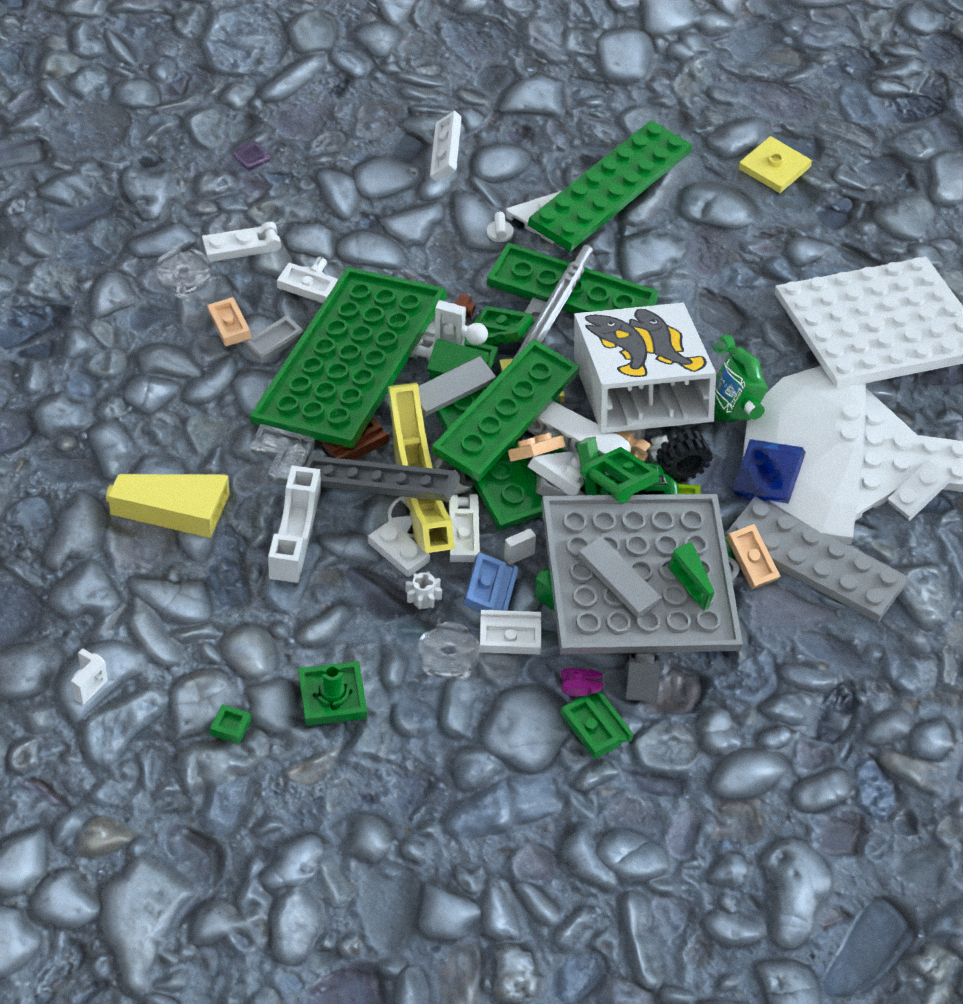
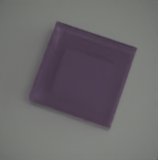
(251, 155)

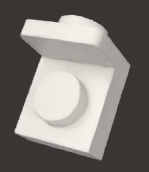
(89, 677)

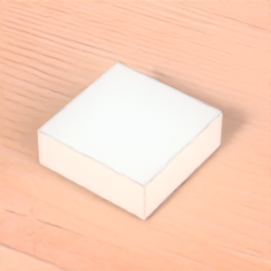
(519, 546)

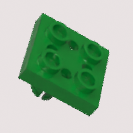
(332, 687)

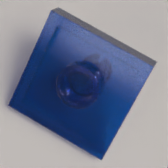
(769, 471)

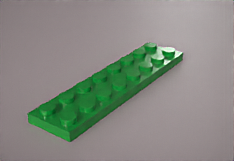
(609, 185)

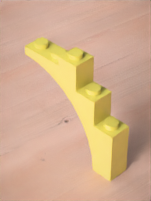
(429, 518)

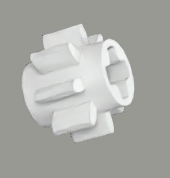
(423, 590)

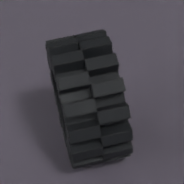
(684, 456)

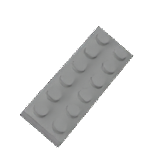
(823, 561)

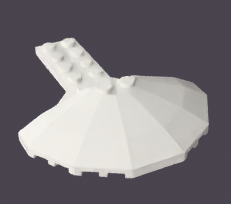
(852, 450)

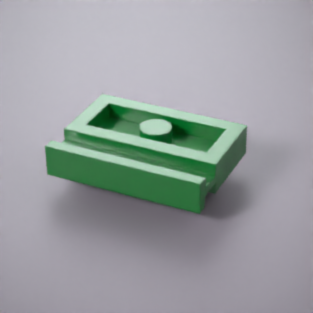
(596, 724)

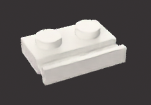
(510, 632)

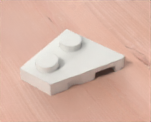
(560, 469)

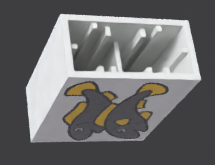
(644, 367)

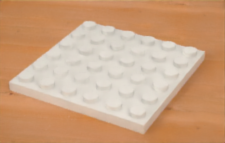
(877, 321)

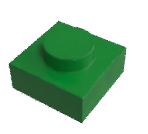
(230, 724)

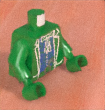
(738, 384)

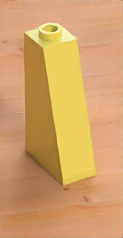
(170, 500)

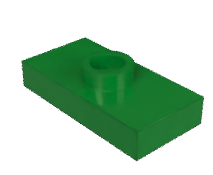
(588, 451)

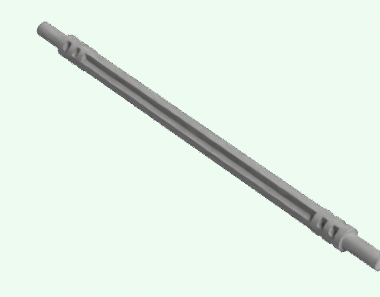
(555, 302)

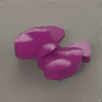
(579, 682)

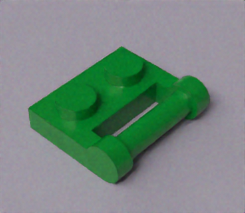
(624, 467)

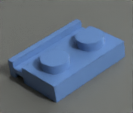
(490, 584)

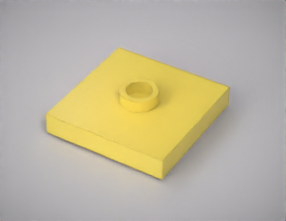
(775, 164)

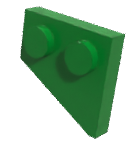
(504, 324)

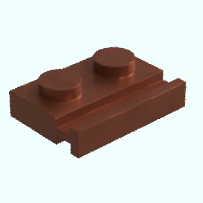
(371, 439)

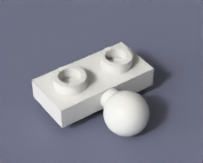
(452, 328)

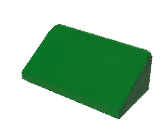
(451, 355)

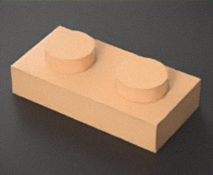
(229, 321)
(535, 446)
(752, 556)

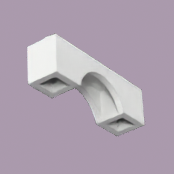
(299, 511)

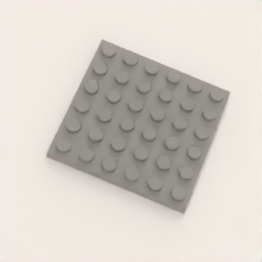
(644, 534)

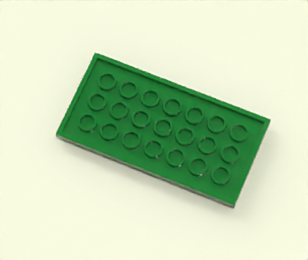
(348, 357)

